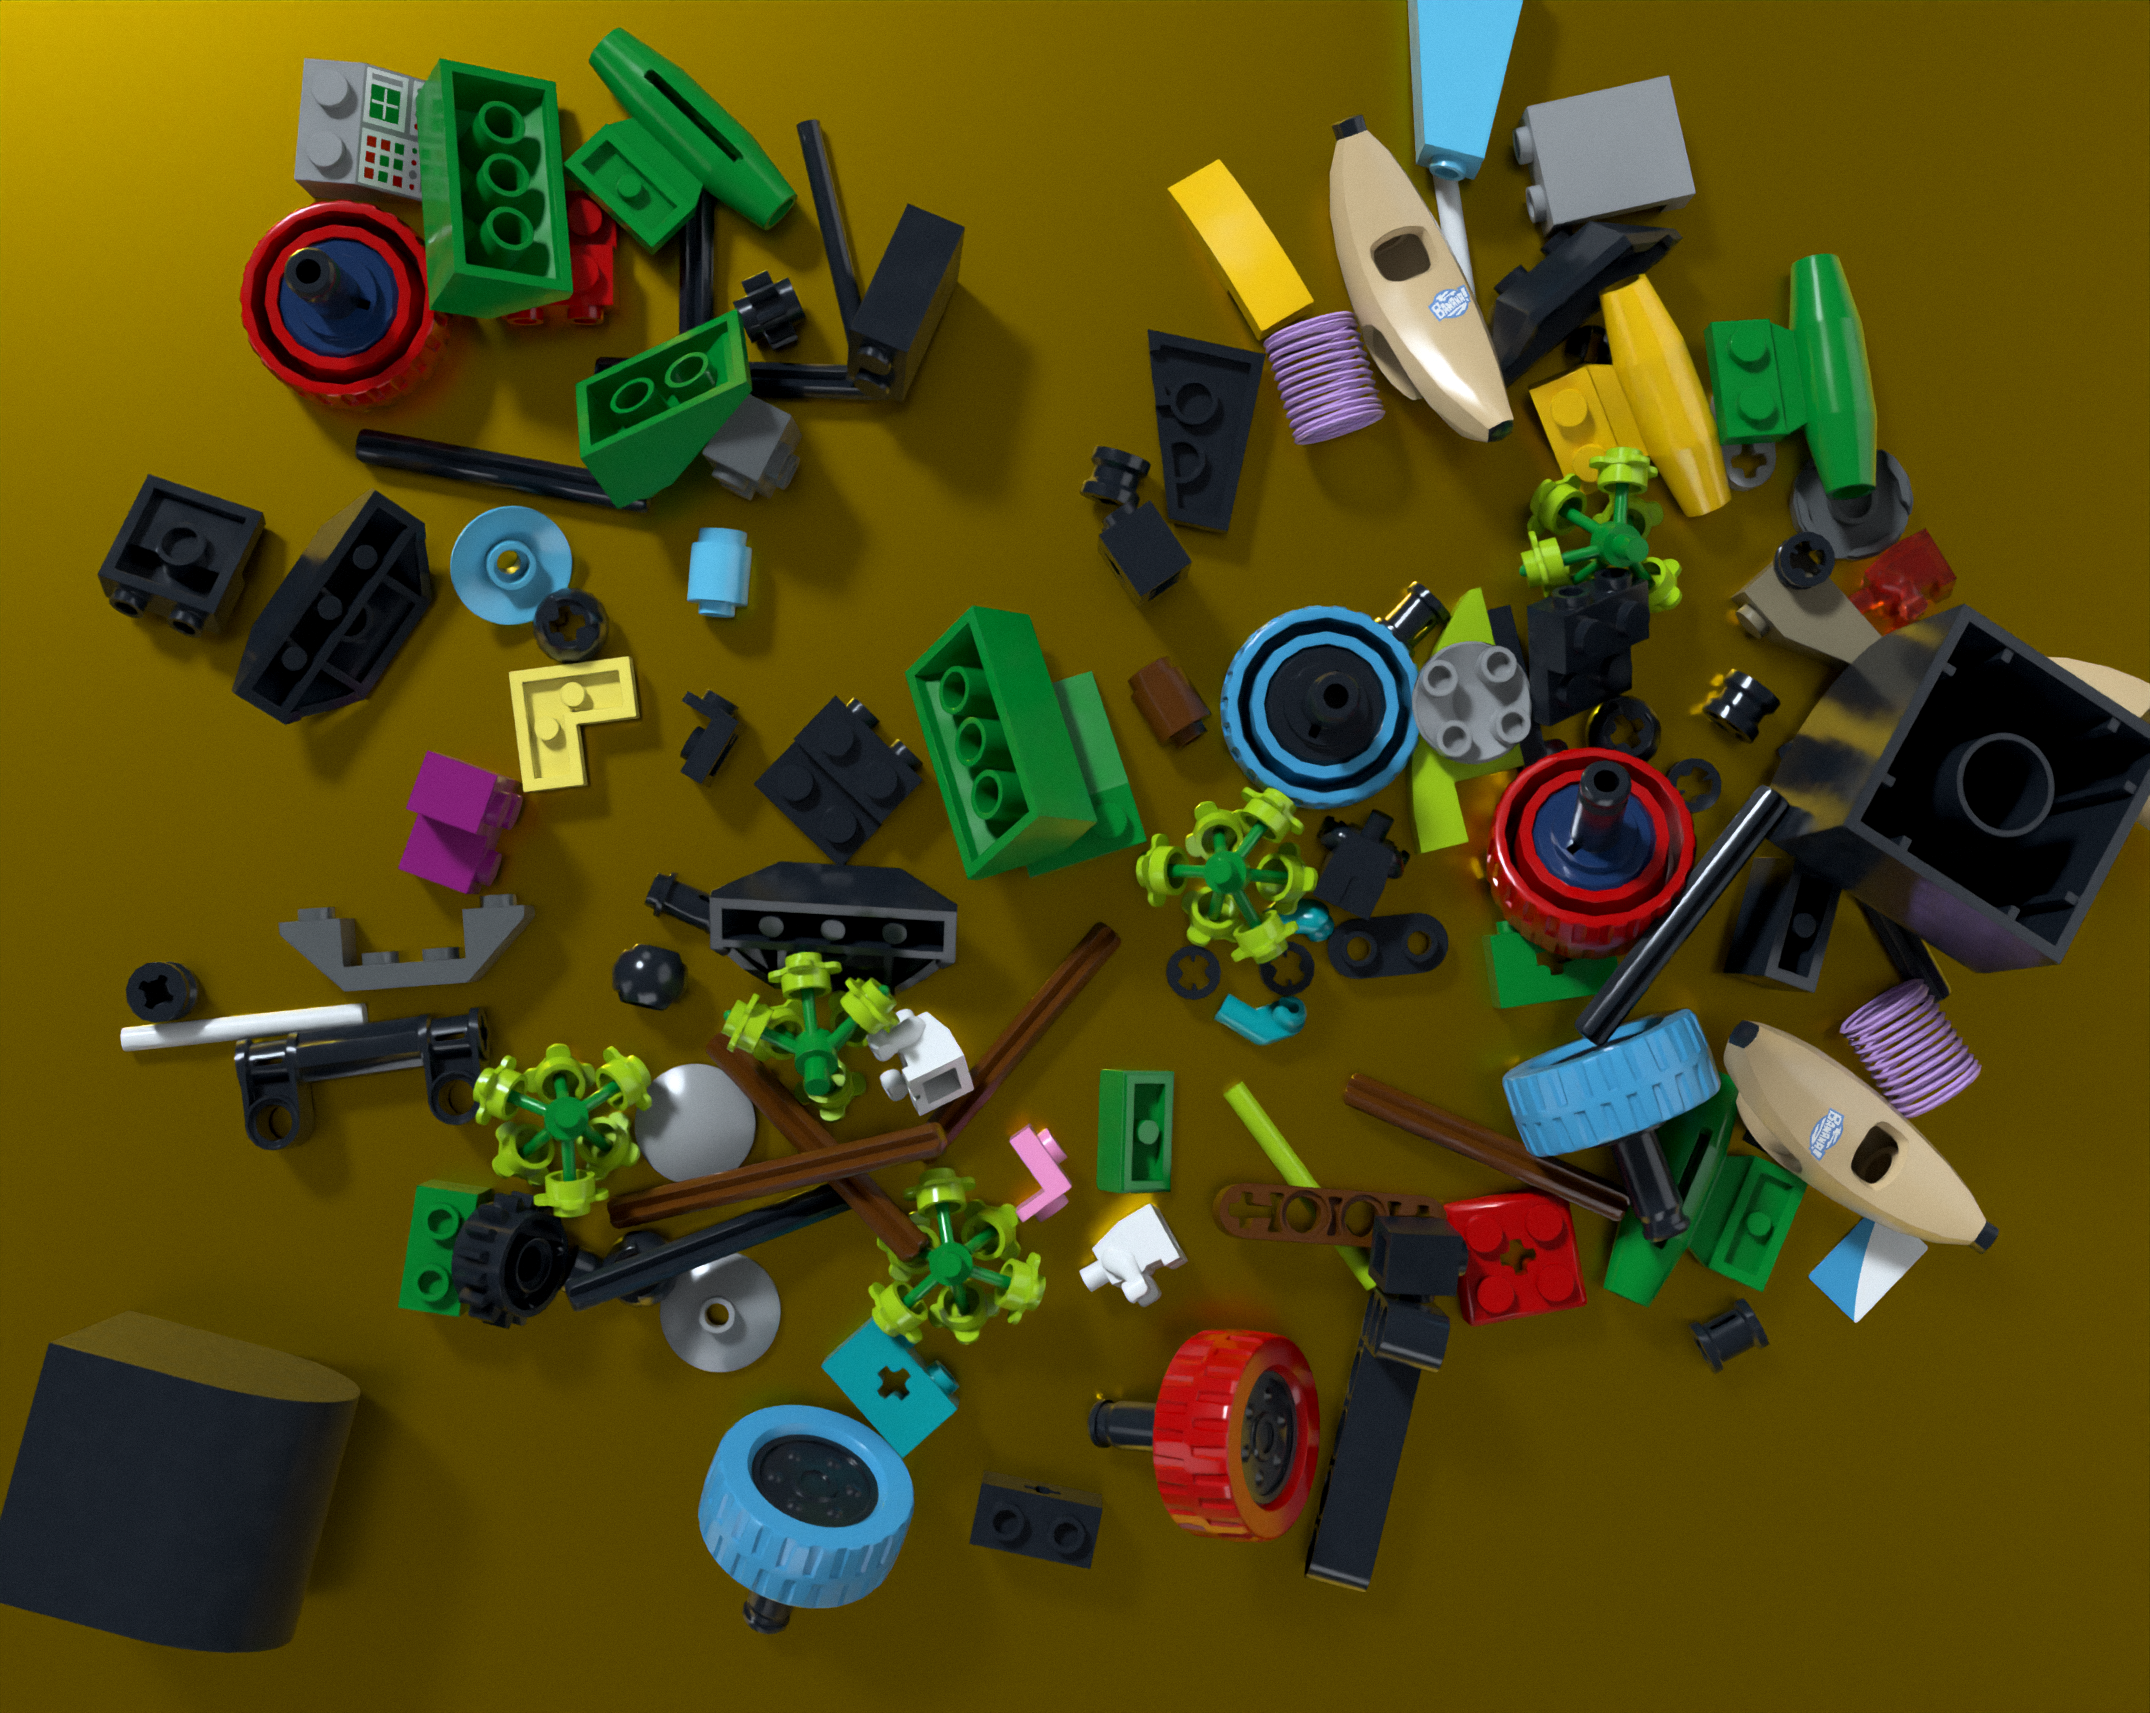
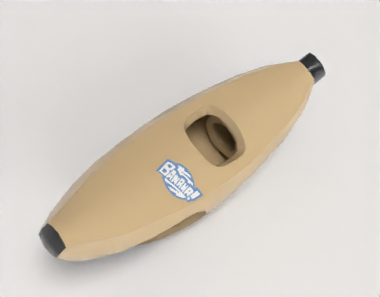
(1411, 290)
(1848, 1139)

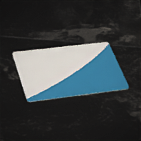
(1866, 1266)

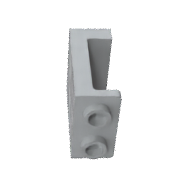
(1604, 155)

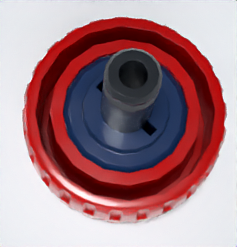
(343, 306)
(1589, 851)

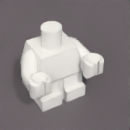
(930, 1060)
(1133, 1253)

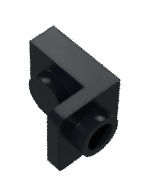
(710, 748)

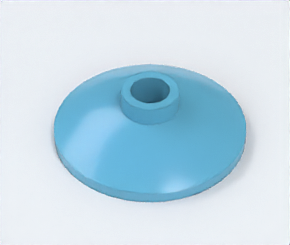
(515, 592)

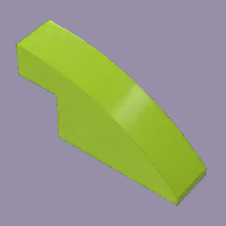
(1429, 777)

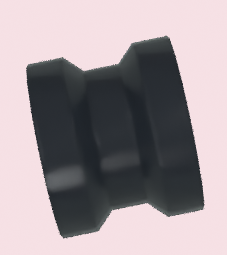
(1114, 477)
(1741, 706)
(176, 995)

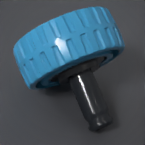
(1321, 707)
(1618, 1099)
(804, 1510)

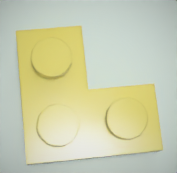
(553, 706)

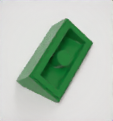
(1135, 1131)

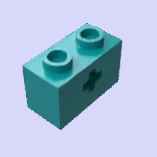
(897, 1415)

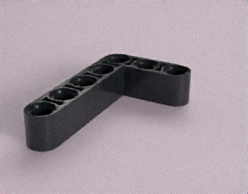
(1392, 1349)

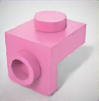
(1042, 1157)

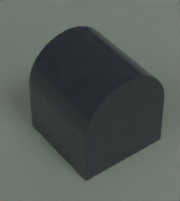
(1965, 790)
(173, 1485)

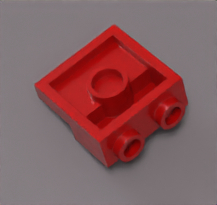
(594, 266)

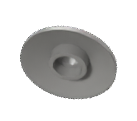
(752, 1308)

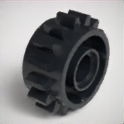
(509, 1260)

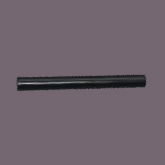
(830, 220)

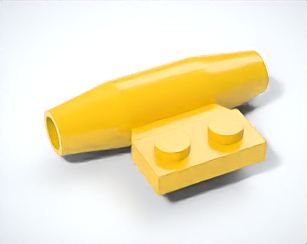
(1639, 402)

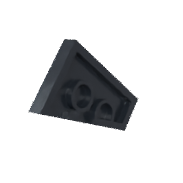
(1203, 424)

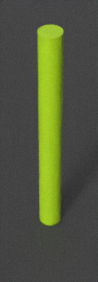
(1290, 1167)

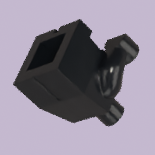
(1358, 863)

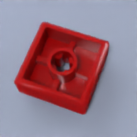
(1548, 1278)

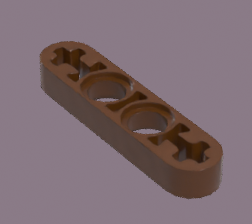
(1330, 1212)

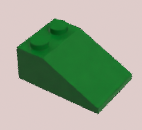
(661, 408)
(1103, 775)

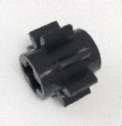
(770, 310)

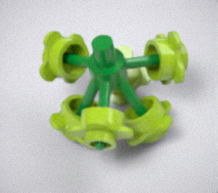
(1616, 533)
(1221, 841)
(784, 1034)
(560, 1086)
(961, 1302)

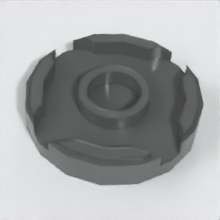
(1856, 526)

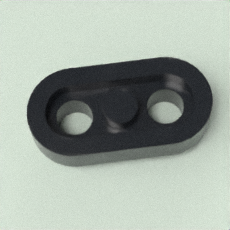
(1387, 945)

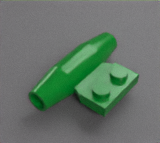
(670, 149)
(1804, 376)
(1734, 1203)

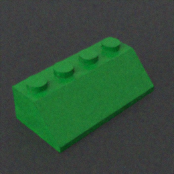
(492, 191)
(999, 743)

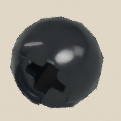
(589, 637)
(1625, 709)
(649, 977)
(626, 1247)

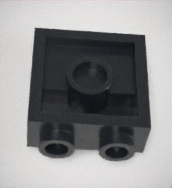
(180, 557)
(1584, 643)
(841, 779)

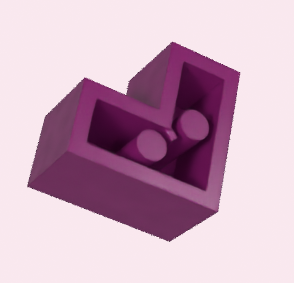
(458, 822)

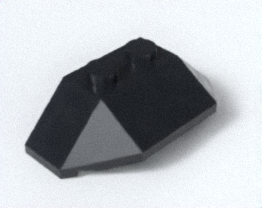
(1562, 291)
(338, 613)
(865, 917)

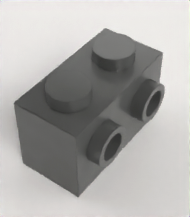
(754, 450)

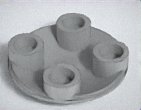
(1472, 702)
(695, 1123)

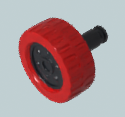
(1227, 1434)

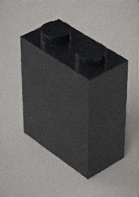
(904, 304)

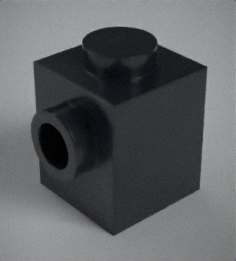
(1417, 1257)

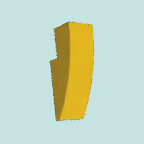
(1241, 249)

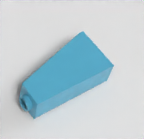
(1457, 79)

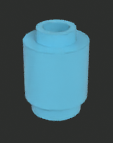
(719, 572)

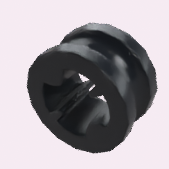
(1811, 544)
(1709, 775)
(1304, 965)
(1211, 971)

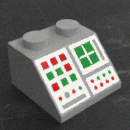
(358, 133)

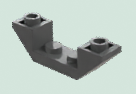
(332, 947)

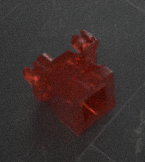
(1904, 581)

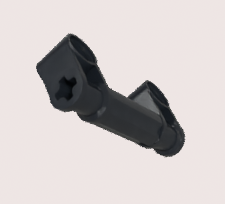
(358, 1052)

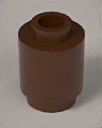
(1169, 703)

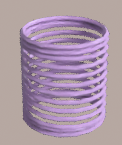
(1355, 412)
(1884, 1010)

